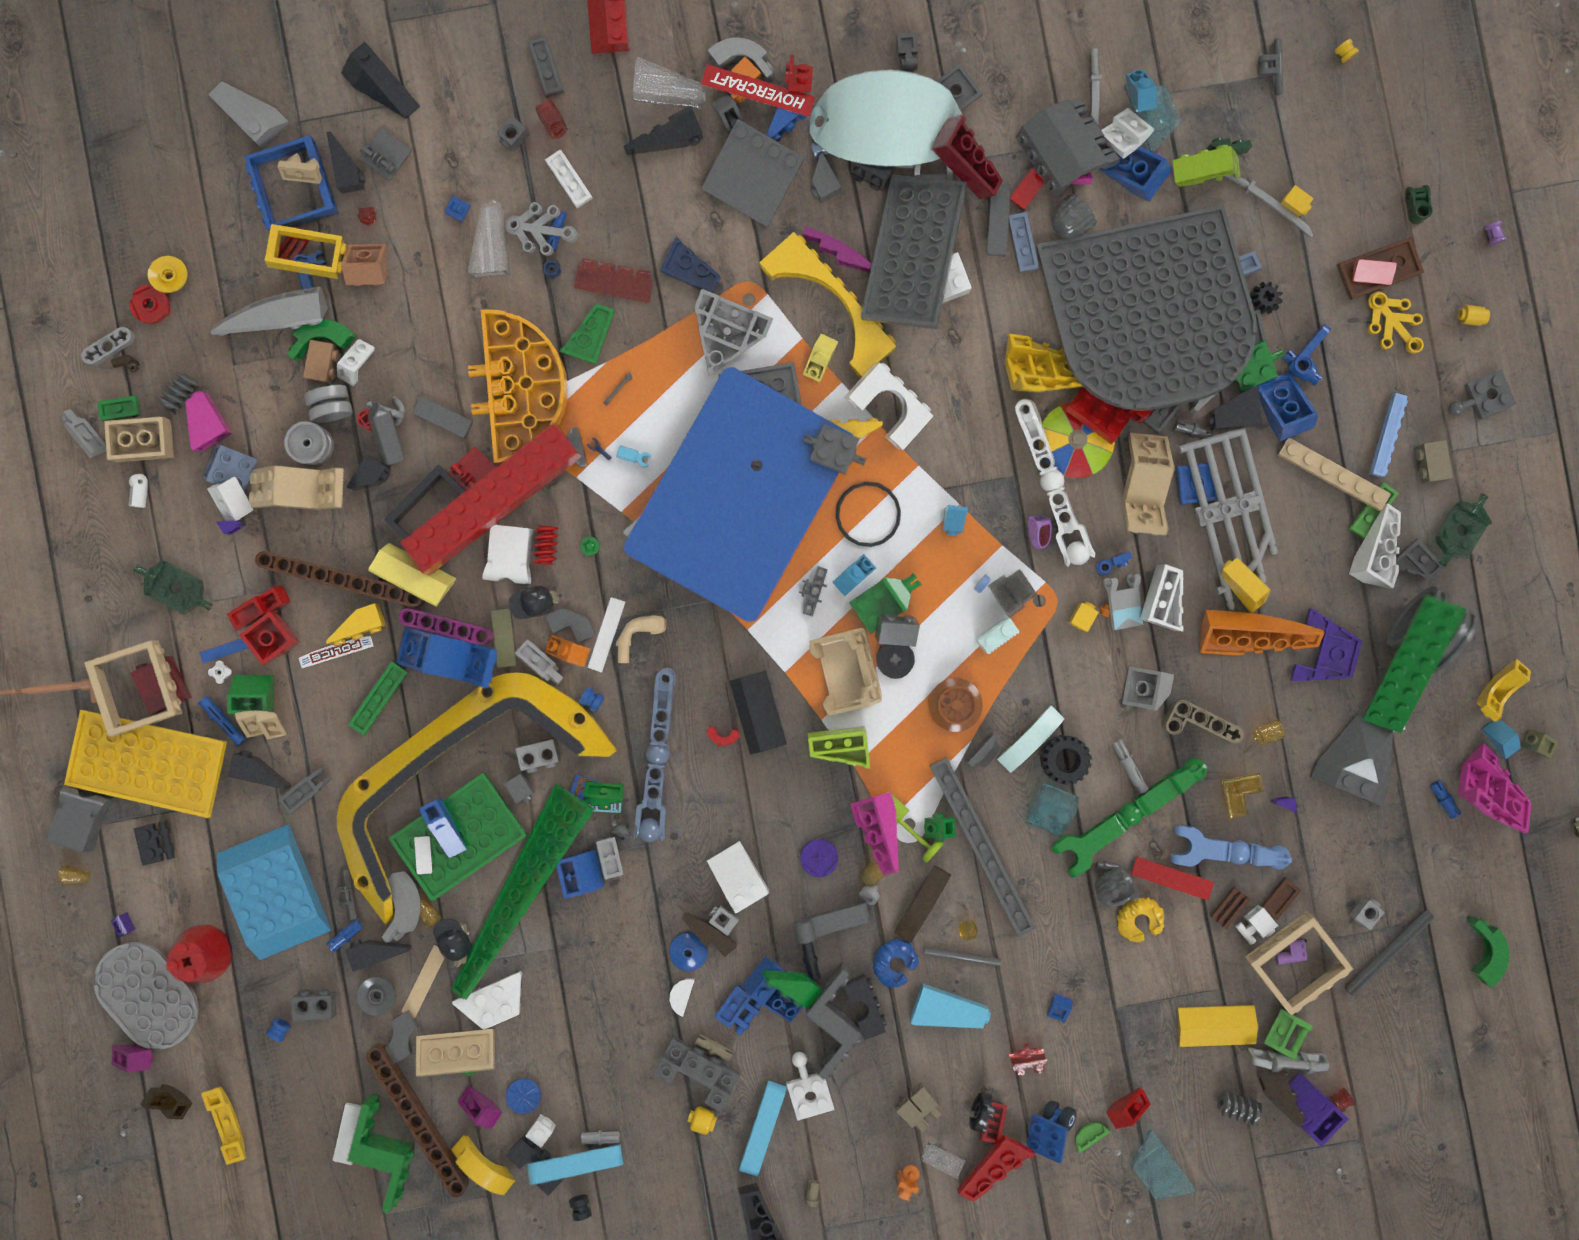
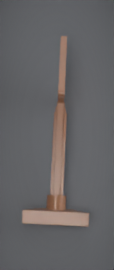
(83, 684)

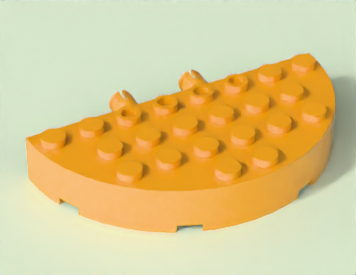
(523, 382)

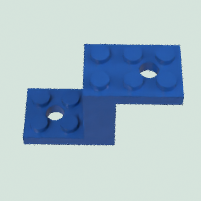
(446, 657)

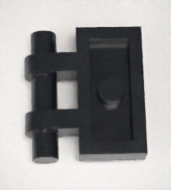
(149, 843)

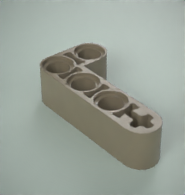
(1204, 724)

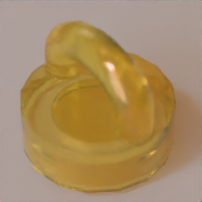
(968, 930)

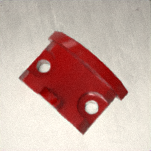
(722, 740)

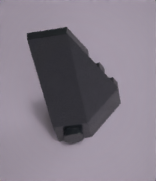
(374, 79)
(677, 133)

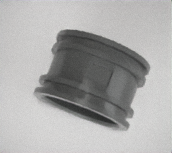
(1459, 640)

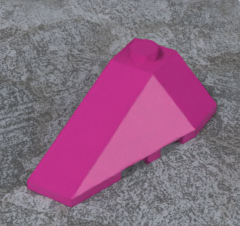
(879, 824)

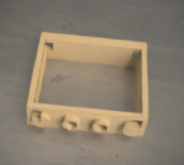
(104, 696)
(1283, 939)

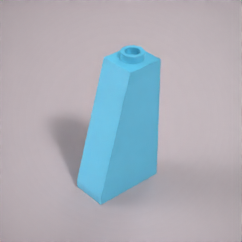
(946, 1009)

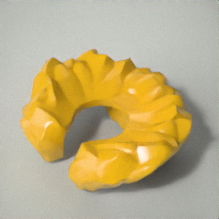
(1131, 910)

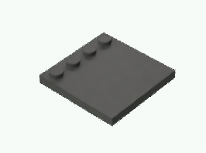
(753, 173)

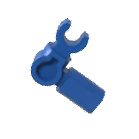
(306, 279)

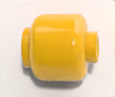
(702, 1120)

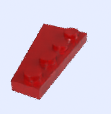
(994, 1166)

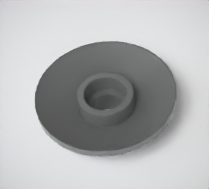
(369, 1002)

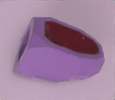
(1039, 531)

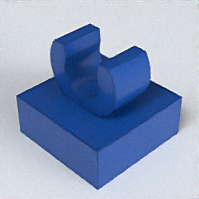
(457, 209)

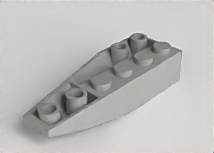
(276, 312)

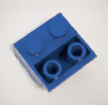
(580, 874)

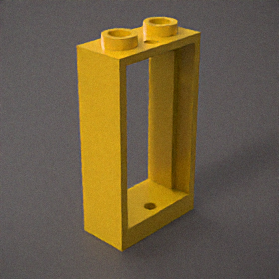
(273, 246)

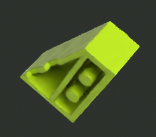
(1206, 166)
(841, 745)

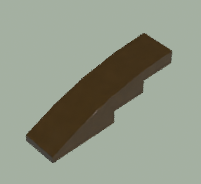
(922, 903)

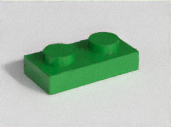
(119, 408)

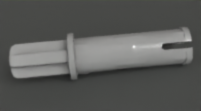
(1130, 767)

